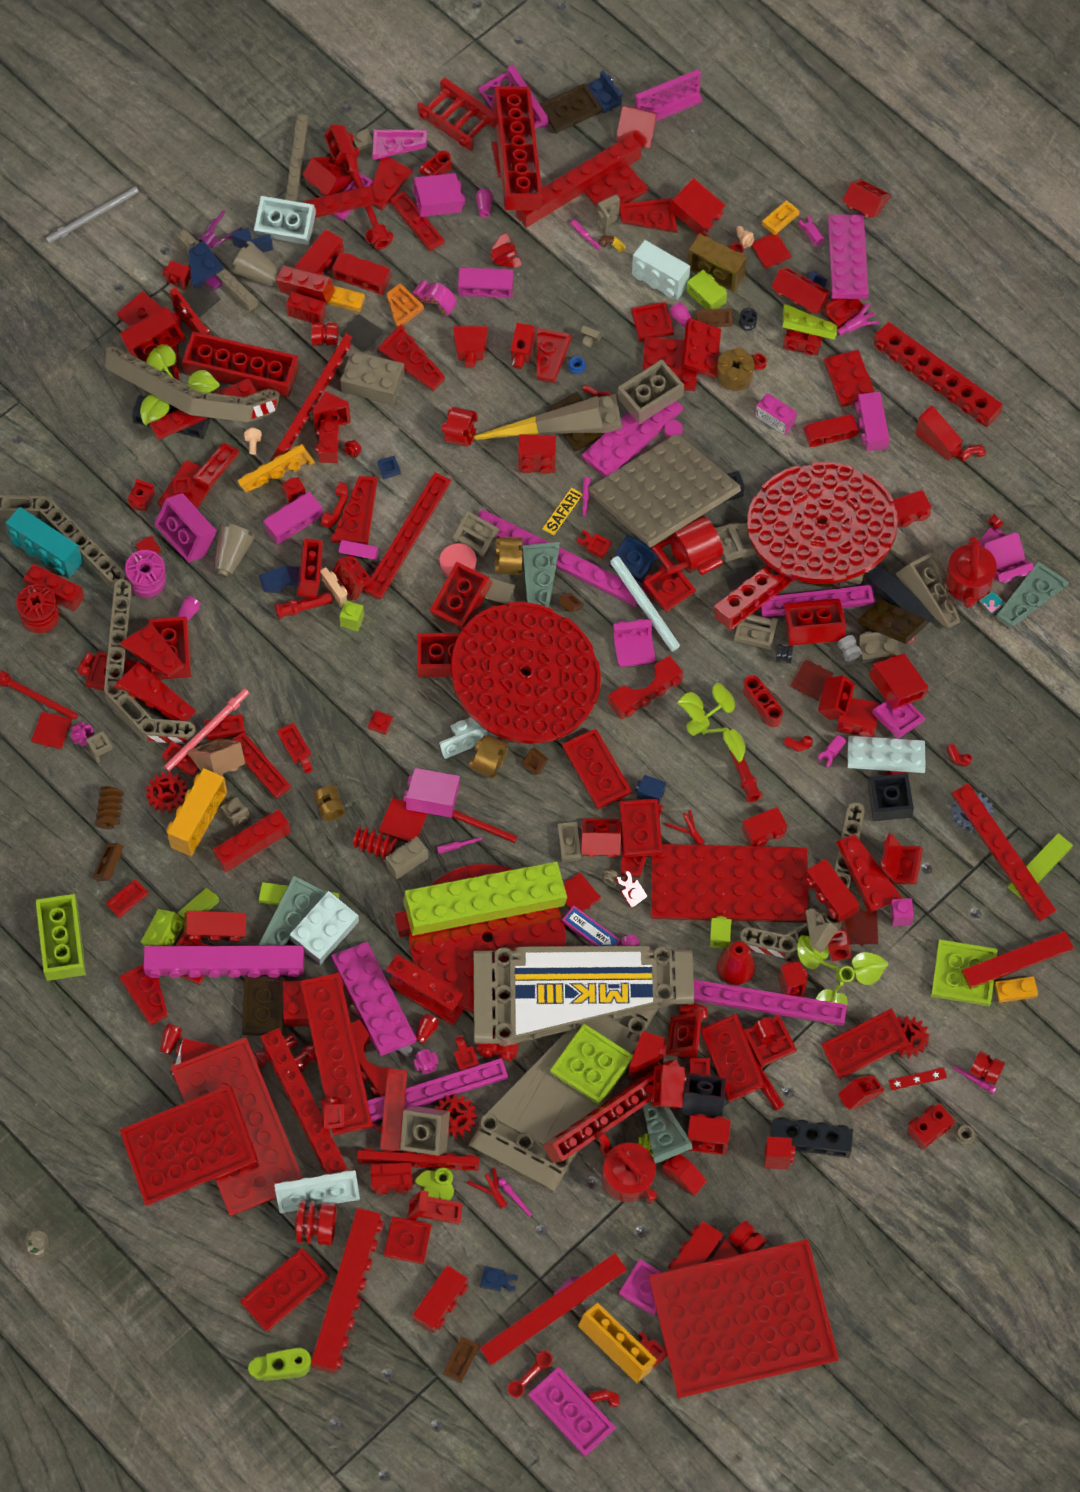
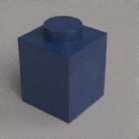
(650, 788)

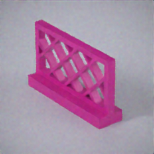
(515, 80)
(676, 100)

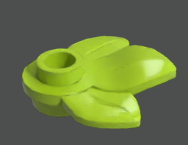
(434, 1186)

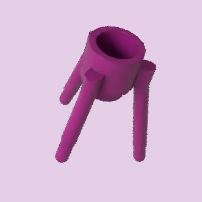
(210, 237)

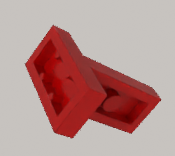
(434, 1208)

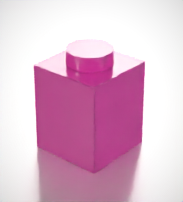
(901, 912)

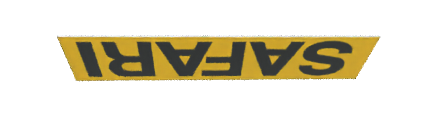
(562, 511)

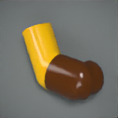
(612, 240)

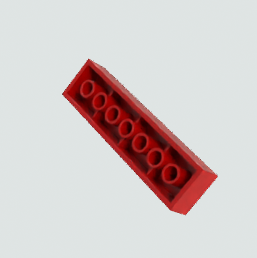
(517, 148)

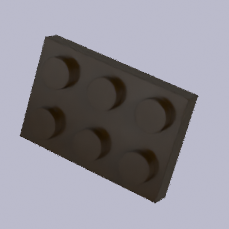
(571, 108)
(576, 440)
(892, 621)
(262, 1005)

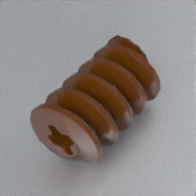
(108, 807)

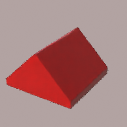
(331, 408)
(684, 1035)

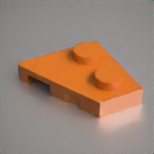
(403, 305)

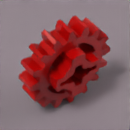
(166, 784)
(915, 1036)
(463, 1116)

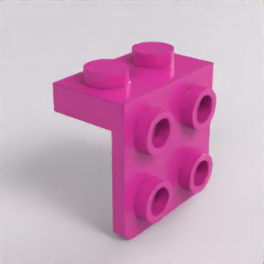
(1009, 557)
(634, 643)

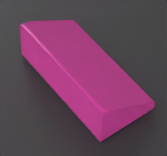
(358, 549)

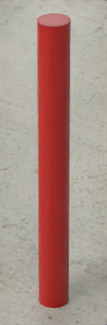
(484, 826)

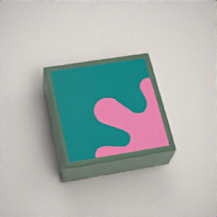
(991, 603)

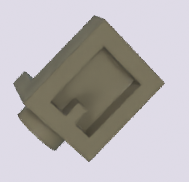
(235, 812)

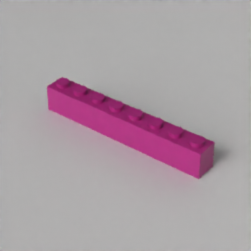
(223, 960)

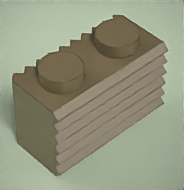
(406, 858)

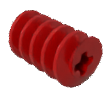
(374, 843)

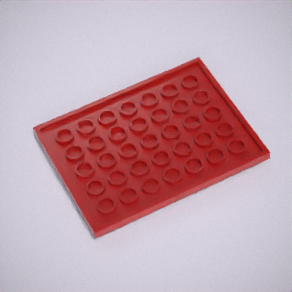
(743, 1318)

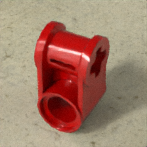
(435, 165)

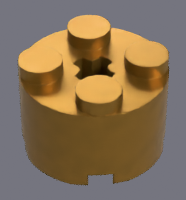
(735, 369)
(510, 555)
(489, 756)

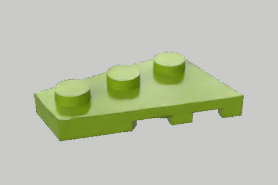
(807, 323)

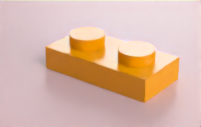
(780, 217)
(347, 299)
(1016, 989)

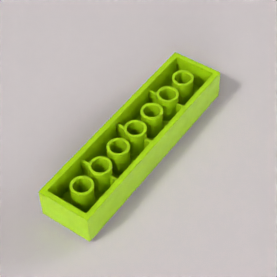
(484, 898)

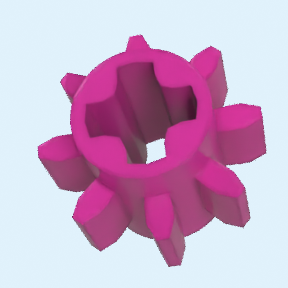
(81, 733)
(426, 1061)

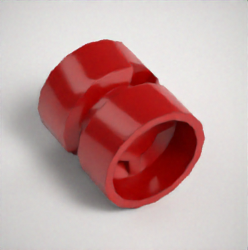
(324, 334)
(987, 1068)
(746, 1238)

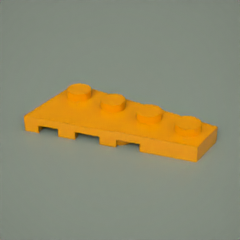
(275, 469)

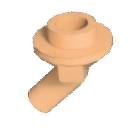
(746, 237)
(253, 436)

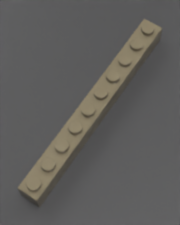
(297, 158)
(227, 279)

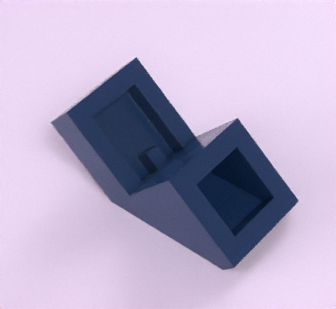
(241, 238)
(277, 579)

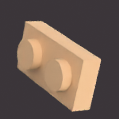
(330, 581)

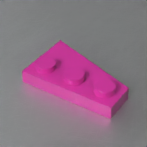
(397, 141)

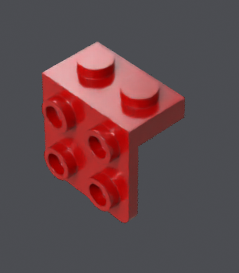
(859, 718)
(901, 862)

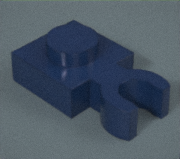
(494, 1279)

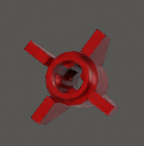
(504, 252)

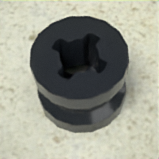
(745, 315)
(784, 653)

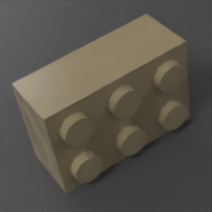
(372, 377)
(650, 391)

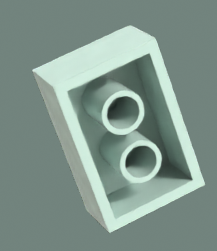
(285, 220)
(660, 270)
(324, 927)

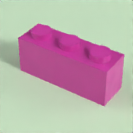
(485, 282)
(872, 421)
(293, 517)

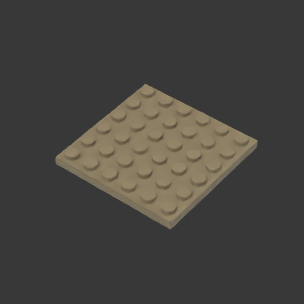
(664, 490)

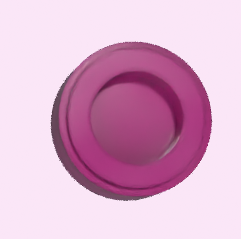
(673, 428)

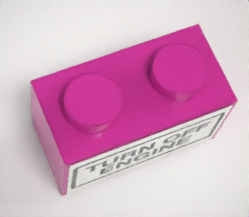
(776, 413)

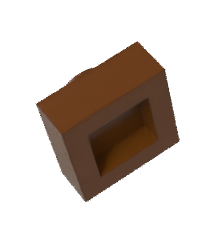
(570, 602)
(535, 761)

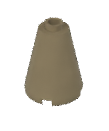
(255, 265)
(231, 548)

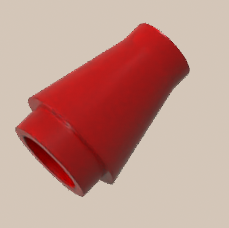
(426, 1027)
(170, 1037)

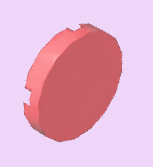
(459, 553)

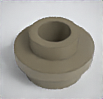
(609, 877)
(965, 1129)

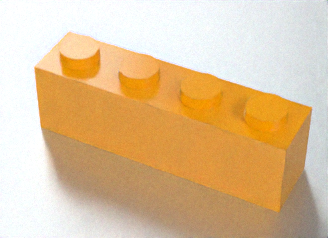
(617, 1342)

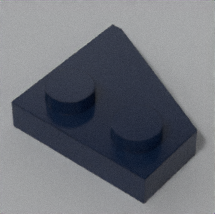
(203, 264)

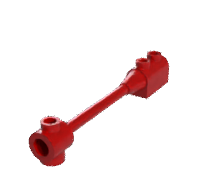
(344, 153)

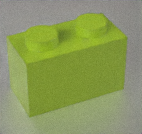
(706, 291)

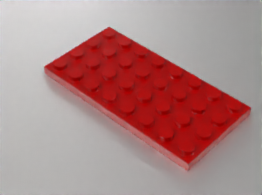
(730, 883)
(276, 1163)

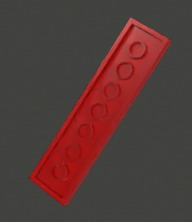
(313, 397)
(336, 1049)

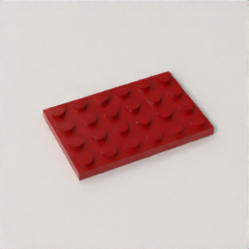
(188, 1145)

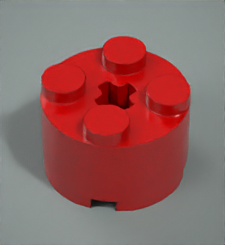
(460, 426)

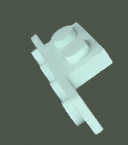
(465, 737)

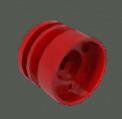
(37, 608)
(316, 1222)

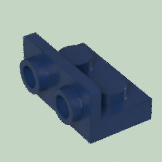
(606, 92)

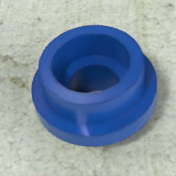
(576, 361)

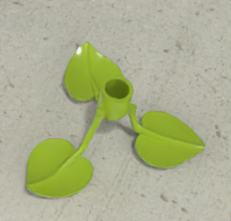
(161, 358)
(694, 707)
(866, 965)

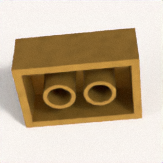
(718, 260)

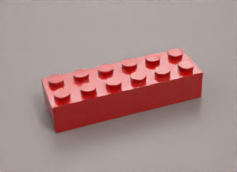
(237, 361)

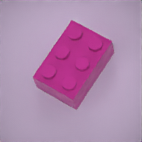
(185, 527)

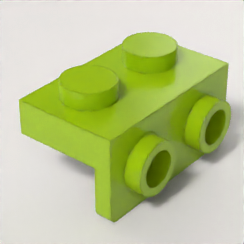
(163, 929)

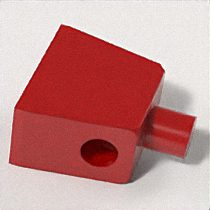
(470, 343)
(522, 344)

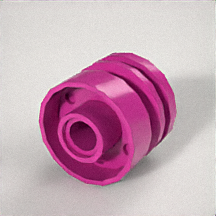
(146, 573)

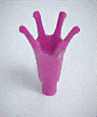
(858, 321)

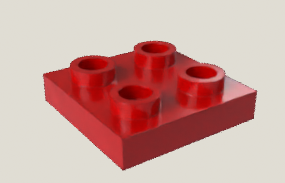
(770, 1040)

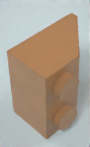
(218, 756)

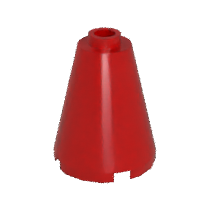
(736, 964)

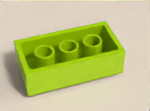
(60, 937)

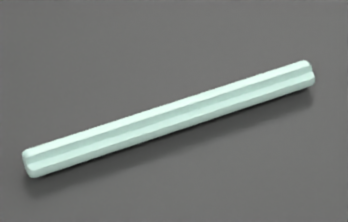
(644, 603)

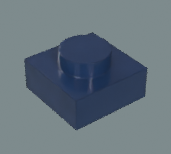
(388, 467)

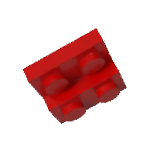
(668, 589)

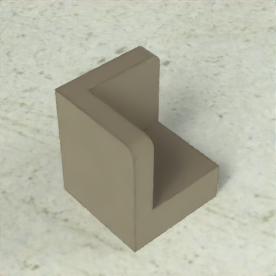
(98, 745)

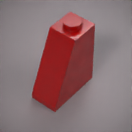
(938, 434)

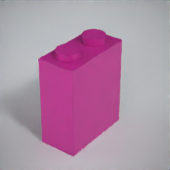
(438, 195)
(432, 792)

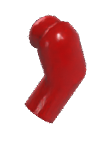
(83, 667)
(607, 1395)

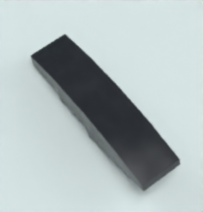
(895, 593)

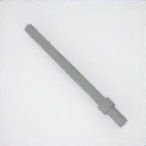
(62, 231)

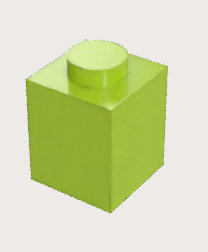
(351, 616)
(720, 932)

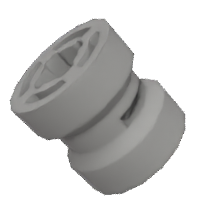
(849, 648)

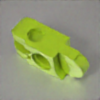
(262, 1367)

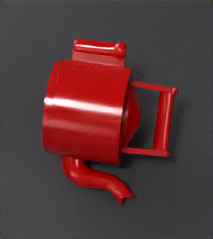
(694, 546)
(970, 573)
(620, 1182)

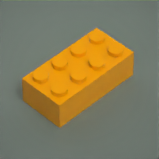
(196, 812)

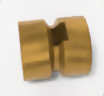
(329, 804)

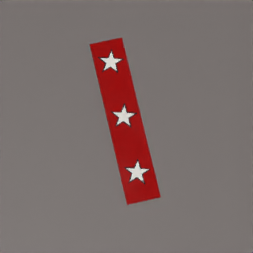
(916, 1079)

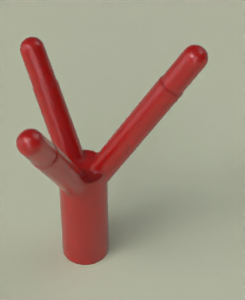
(594, 392)
(693, 832)
(494, 1186)

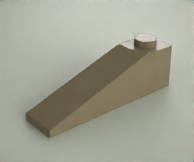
(926, 584)

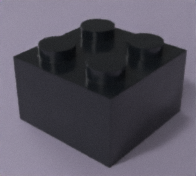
(890, 797)
(703, 1095)

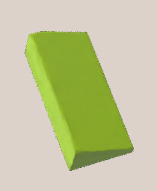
(202, 902)

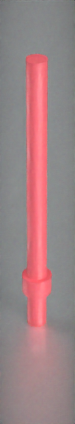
(231, 705)

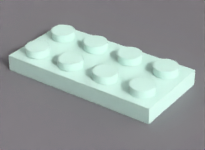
(886, 754)
(326, 1188)

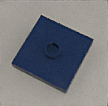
(636, 557)

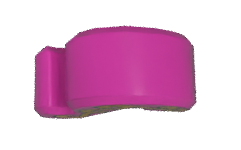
(436, 294)

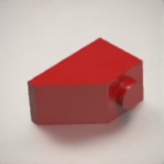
(860, 1092)
(684, 1174)

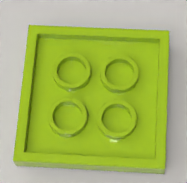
(948, 978)
(591, 1064)

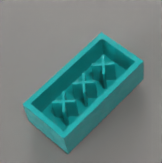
(44, 543)

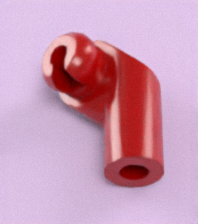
(970, 450)
(800, 745)
(962, 760)
(690, 1008)

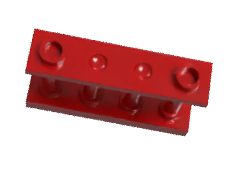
(460, 99)
(425, 990)

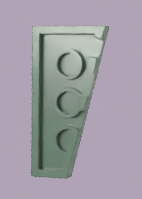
(540, 569)
(1032, 593)
(293, 908)
(665, 1133)

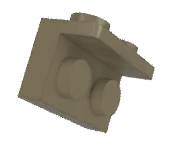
(607, 213)
(877, 647)

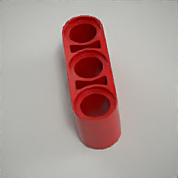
(831, 430)
(763, 709)

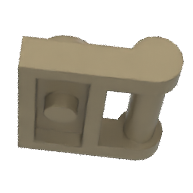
(479, 529)
(755, 634)

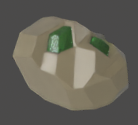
(36, 1243)

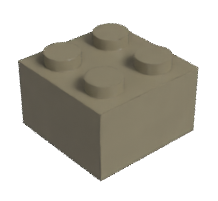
(425, 1130)

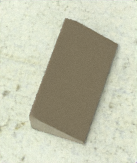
(500, 590)

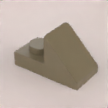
(819, 932)

